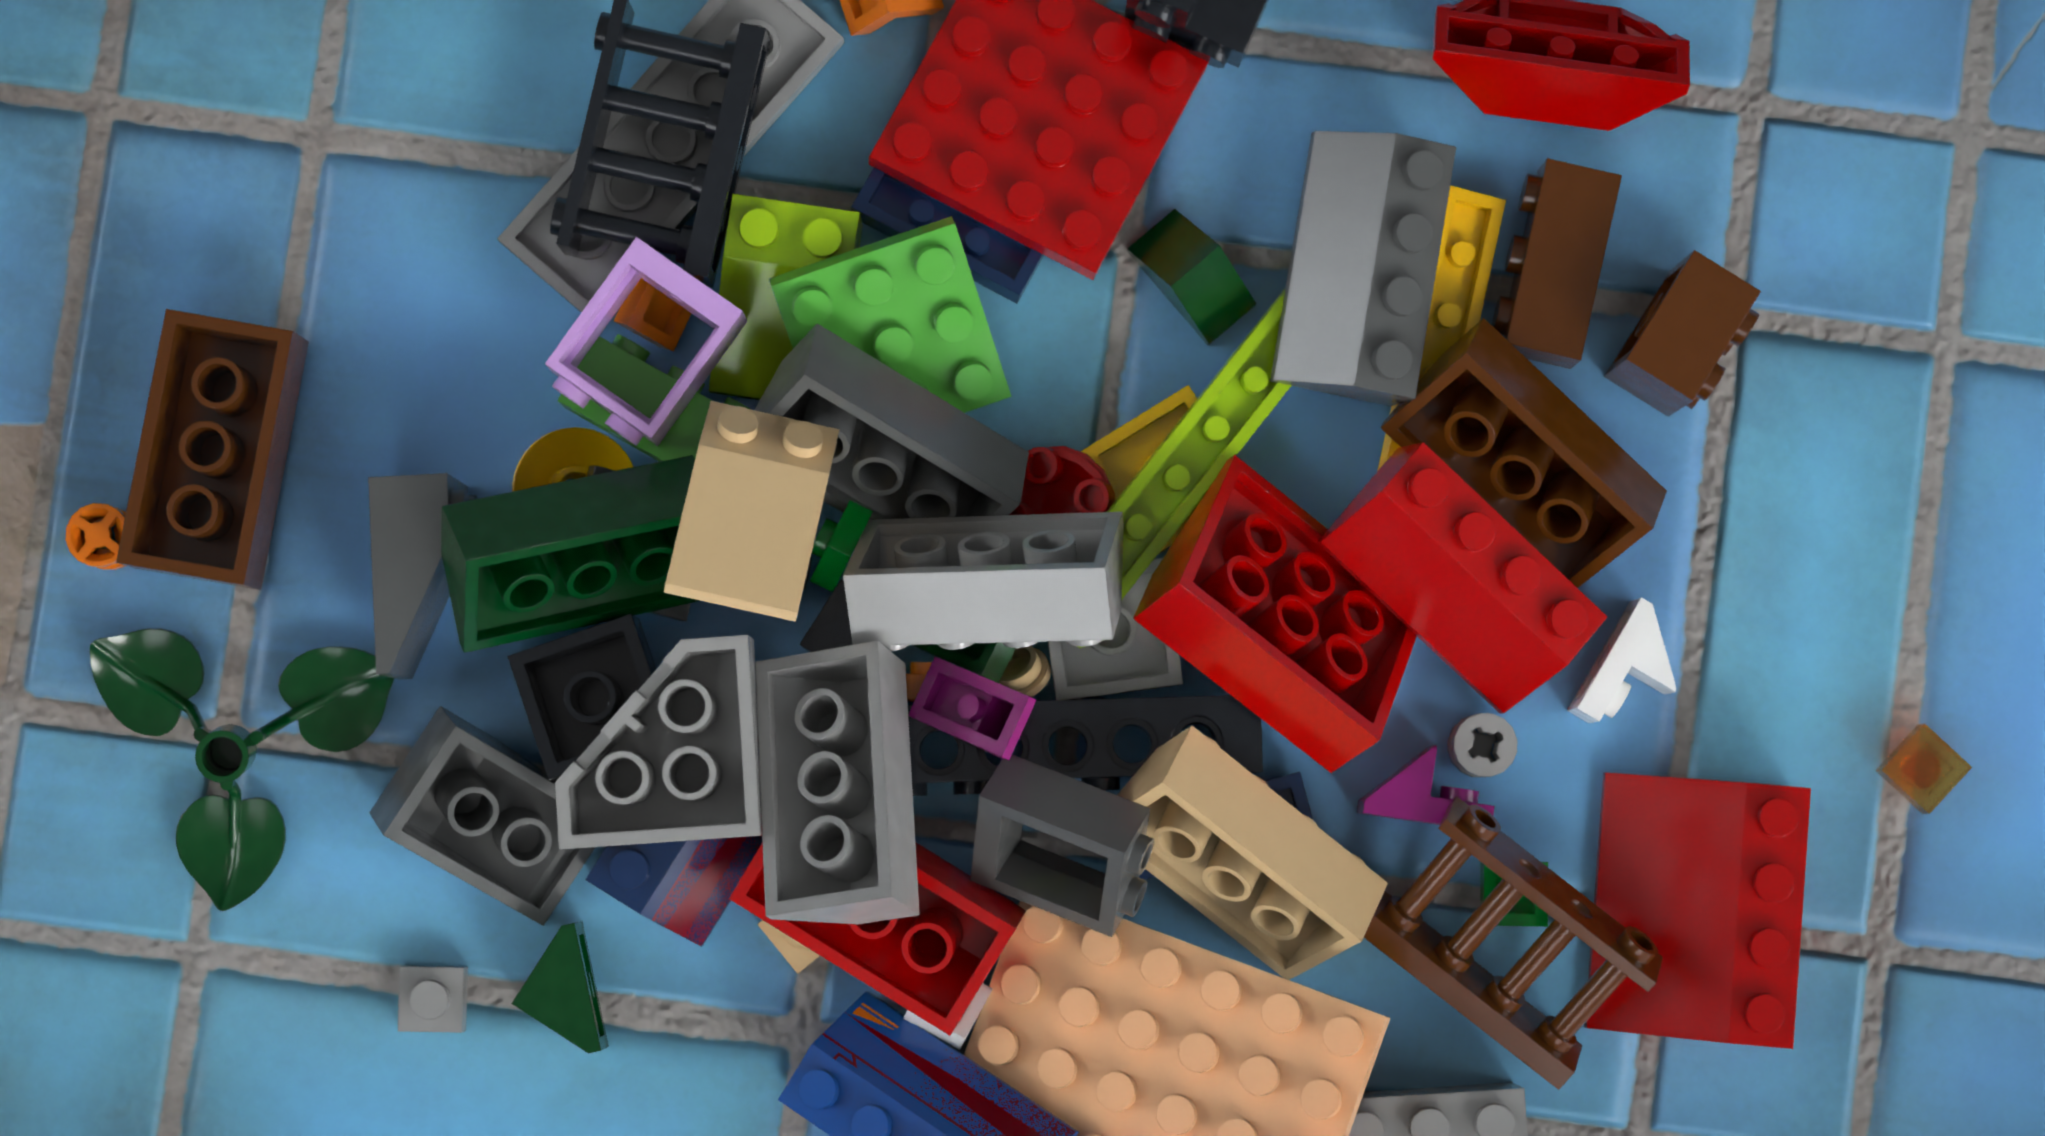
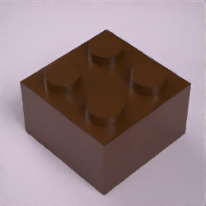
(1683, 335)

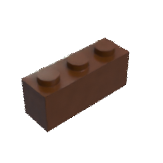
(1557, 261)

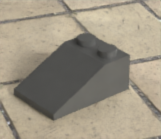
(408, 565)
(480, 816)

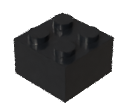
(579, 685)

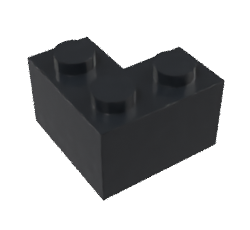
(1213, 28)

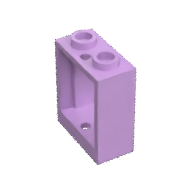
(644, 263)

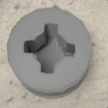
(1472, 750)

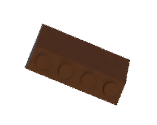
(1530, 453)

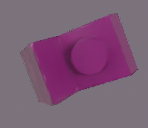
(972, 708)
(1408, 793)

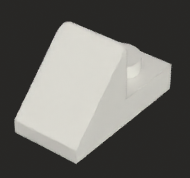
(1633, 649)

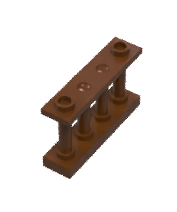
(1499, 1002)

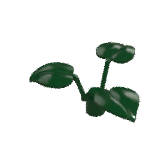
(221, 840)

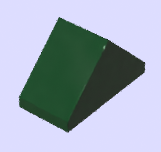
(1193, 275)
(564, 991)

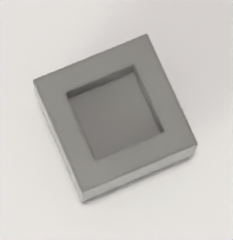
(432, 999)

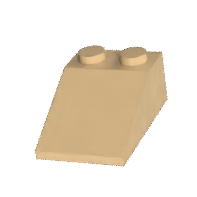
(752, 511)

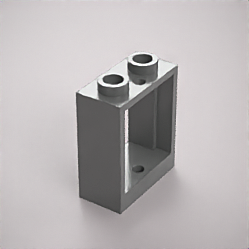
(1073, 812)

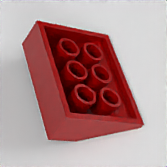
(1278, 619)
(1721, 895)

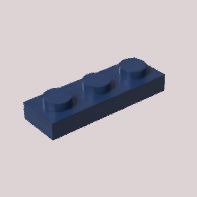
(992, 257)

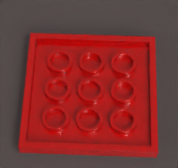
(1039, 121)

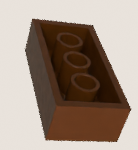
(213, 449)

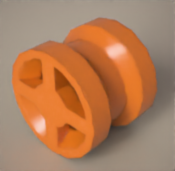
(90, 530)

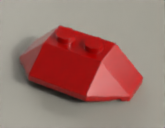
(1560, 60)

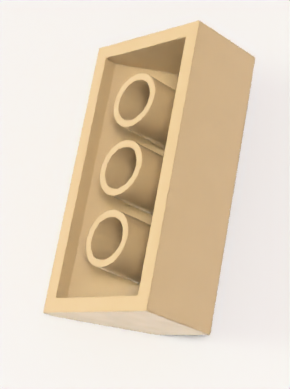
(1251, 857)

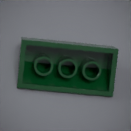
(563, 553)

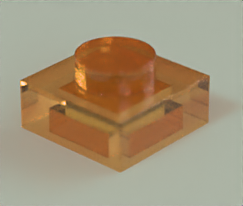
(1923, 768)

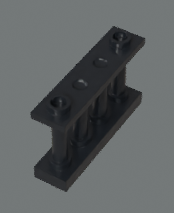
(709, 184)

